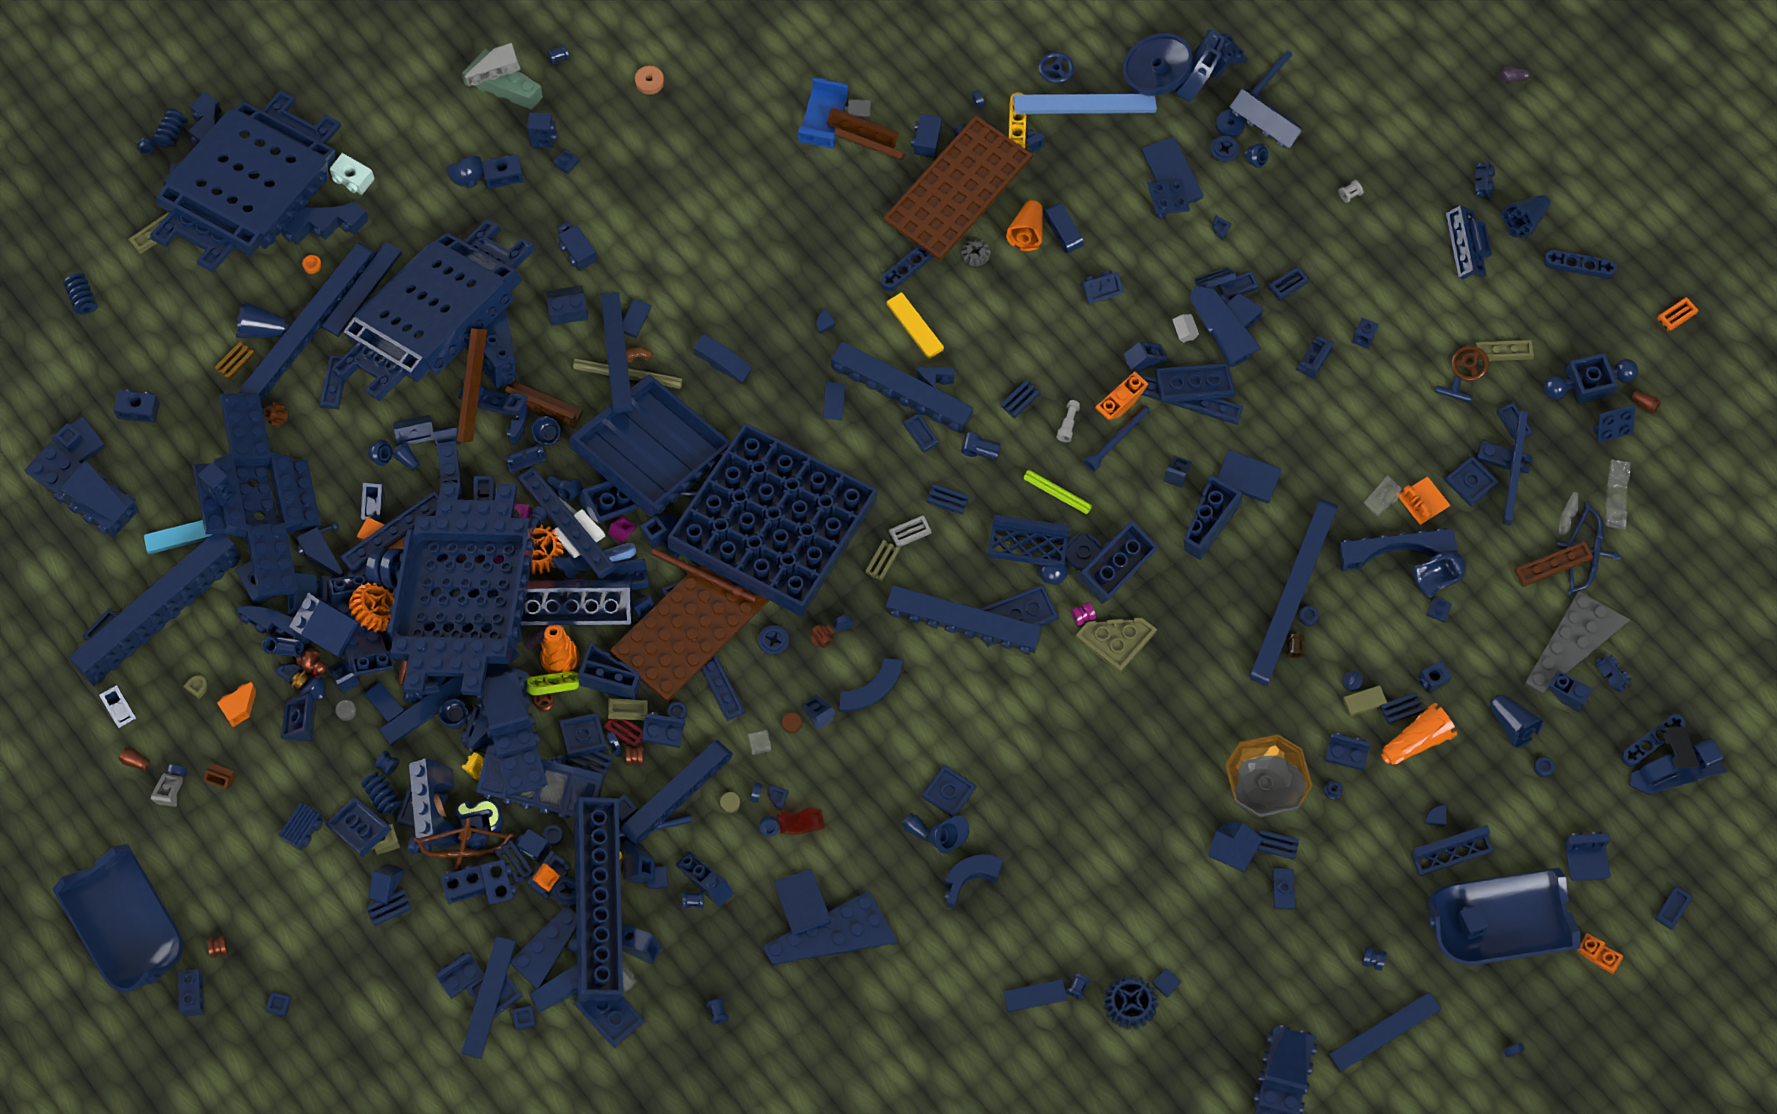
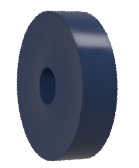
(1230, 130)

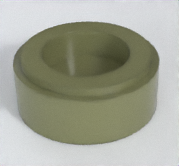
(730, 802)

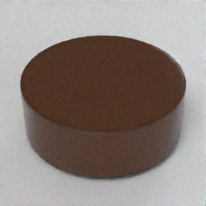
(791, 722)

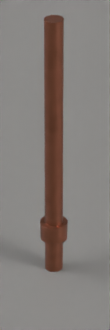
(737, 590)

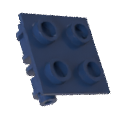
(1168, 197)
(1615, 423)

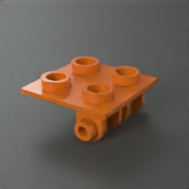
(1423, 500)

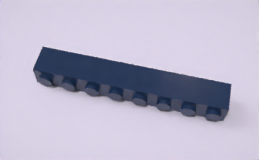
(901, 387)
(963, 619)

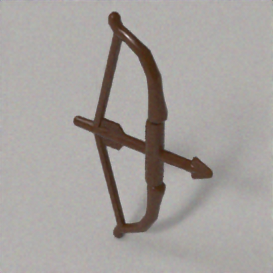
(464, 835)

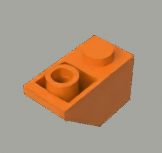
(239, 704)

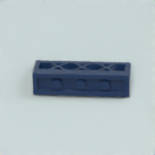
(1463, 243)
(1450, 843)

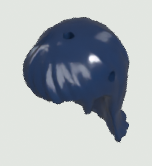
(1439, 572)

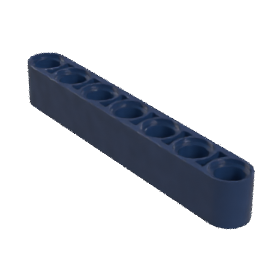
(676, 792)

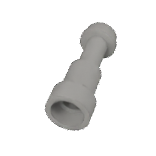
(1065, 432)

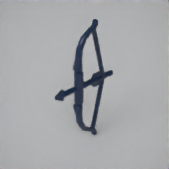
(1596, 551)

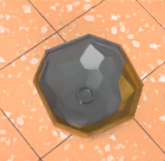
(1268, 776)

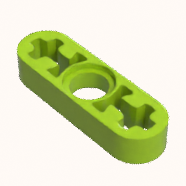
(540, 684)

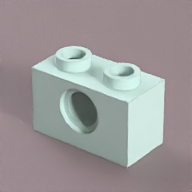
(346, 166)

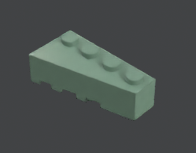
(514, 86)

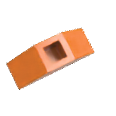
(1122, 397)

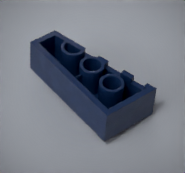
(1212, 514)

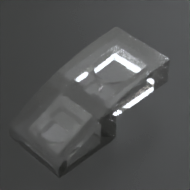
(1569, 511)

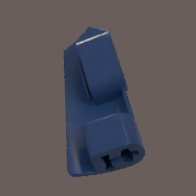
(1224, 326)
(1663, 775)

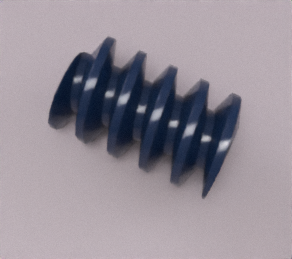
(169, 128)
(80, 294)
(380, 793)

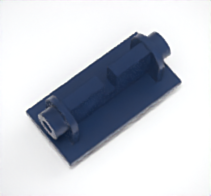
(1486, 186)
(525, 458)
(1608, 666)

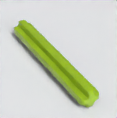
(1057, 491)

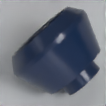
(1257, 155)
(380, 452)
(315, 687)

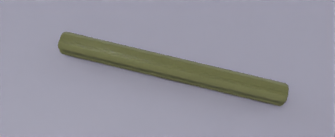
(636, 375)

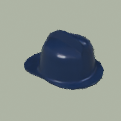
(949, 834)

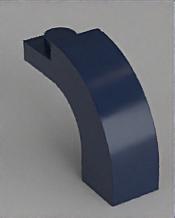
(973, 867)

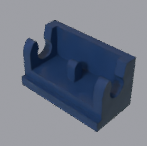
(1315, 357)
(558, 865)

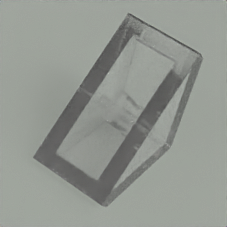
(1383, 496)

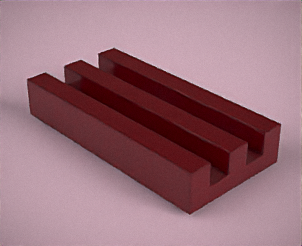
(621, 737)

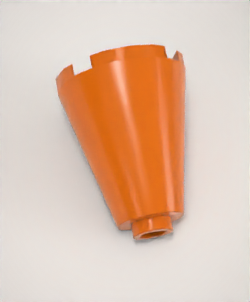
(1027, 227)

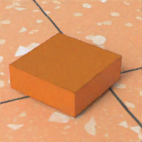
(546, 877)

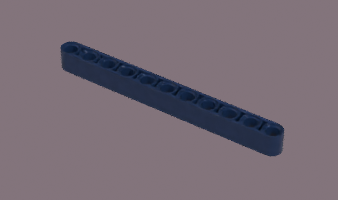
(308, 322)
(1293, 592)

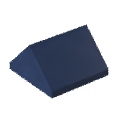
(299, 718)

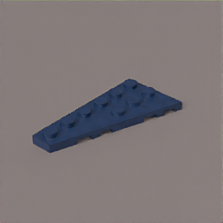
(852, 927)

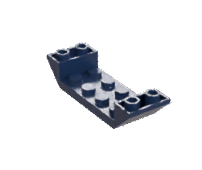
(365, 648)

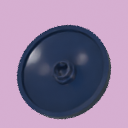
(1158, 64)

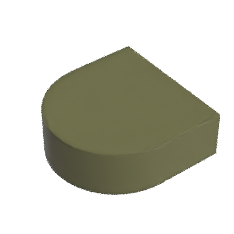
(196, 686)

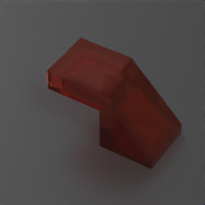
(802, 822)

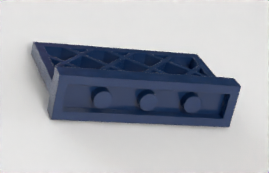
(1029, 530)

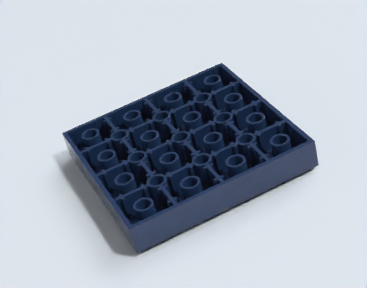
(772, 519)

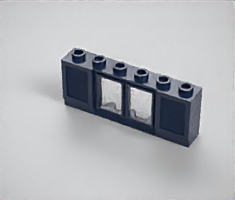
(563, 789)

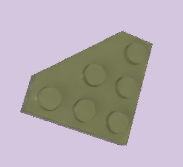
(1116, 640)

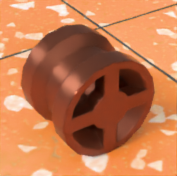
(538, 699)
(634, 755)
(217, 946)

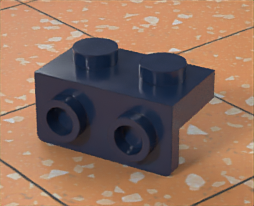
(631, 570)

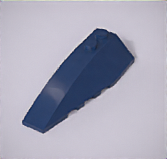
(605, 502)

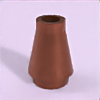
(1646, 402)
(133, 758)

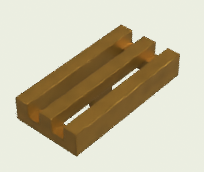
(229, 360)

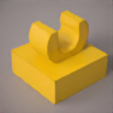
(474, 765)

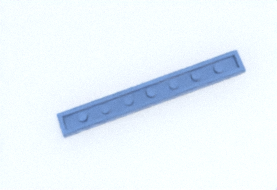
(1084, 103)

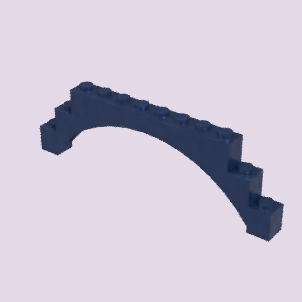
(318, 220)

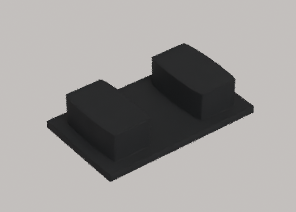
(1682, 747)

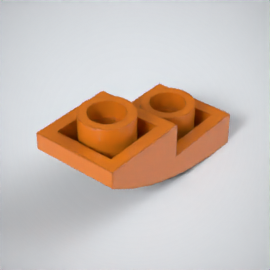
(1599, 954)

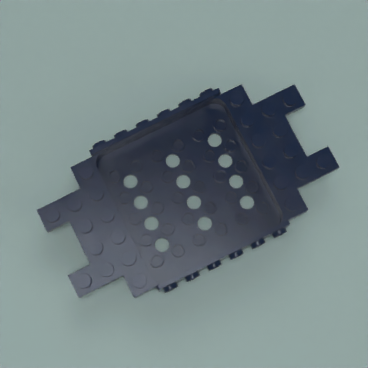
(222, 226)
(389, 351)
(456, 530)

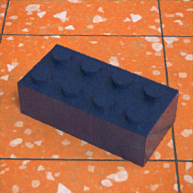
(1117, 562)

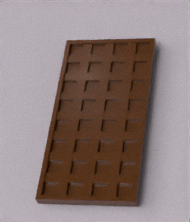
(958, 188)
(684, 632)

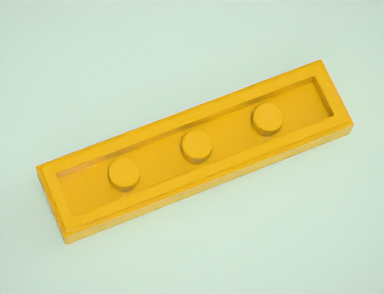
(915, 325)

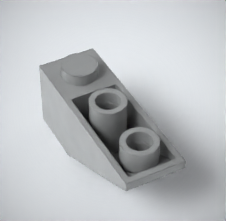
(497, 63)

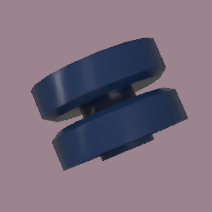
(383, 567)

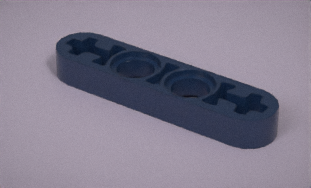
(1580, 260)
(909, 265)
(1651, 738)

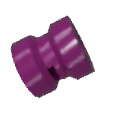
(1083, 613)

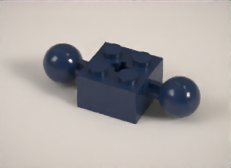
(1590, 378)

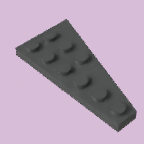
(1577, 636)

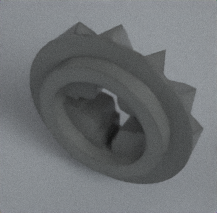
(974, 259)

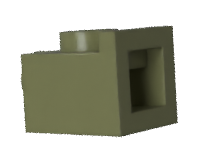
(389, 843)

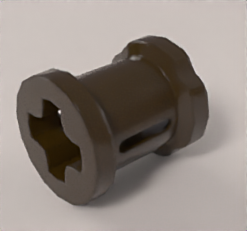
(1295, 645)

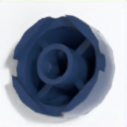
(466, 172)

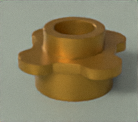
(299, 679)

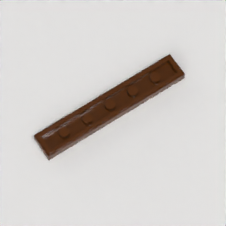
(471, 385)

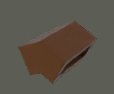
(219, 776)

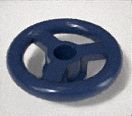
(1056, 76)

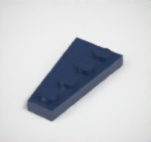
(540, 954)

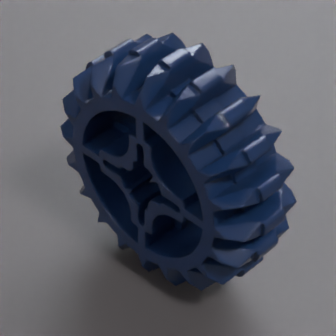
(1119, 1015)

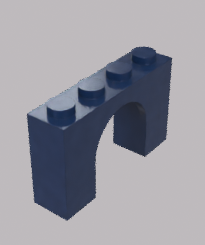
(426, 778)

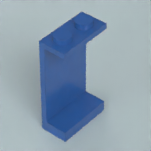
(823, 97)

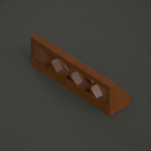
(548, 405)

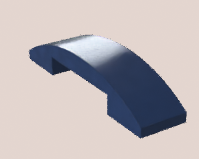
(499, 402)

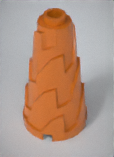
(558, 651)
(1425, 732)

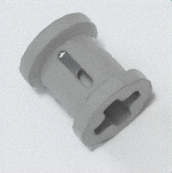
(1350, 191)

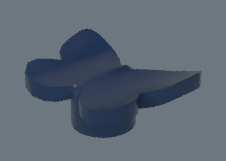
(570, 565)

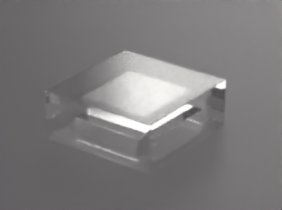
(759, 742)

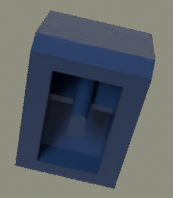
(1177, 471)
(343, 676)
(384, 883)

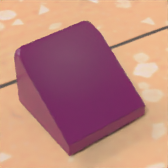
(621, 529)

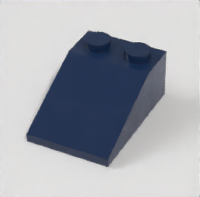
(323, 624)

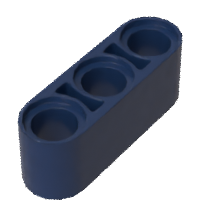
(1063, 227)

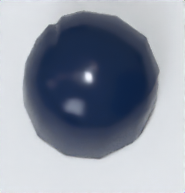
(546, 431)
(1052, 574)
(453, 713)

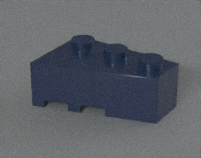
(608, 675)

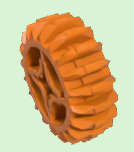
(546, 538)
(363, 603)

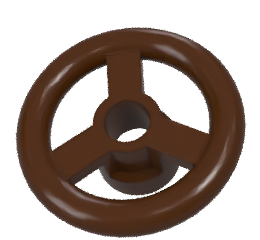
(1469, 357)

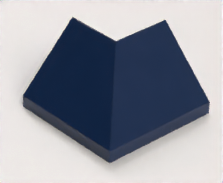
(1235, 845)

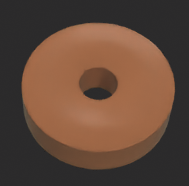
(646, 73)

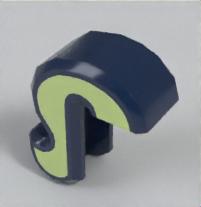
(486, 809)

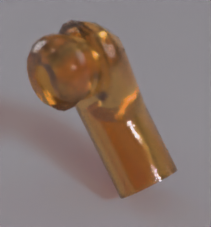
(638, 352)

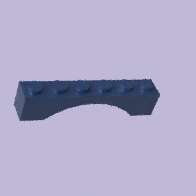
(1357, 553)

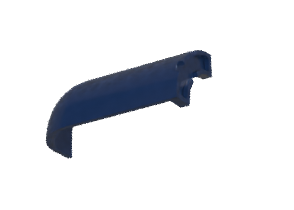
(1522, 913)
(121, 920)

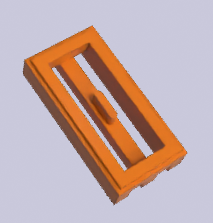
(1666, 322)

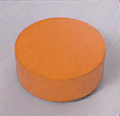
(311, 264)

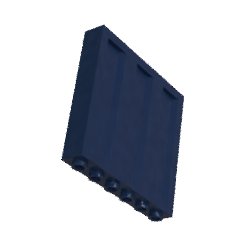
(650, 450)

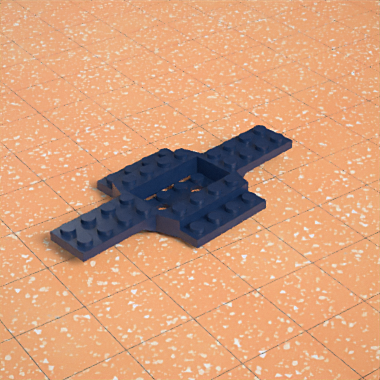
(292, 487)

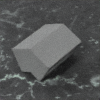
(1185, 327)

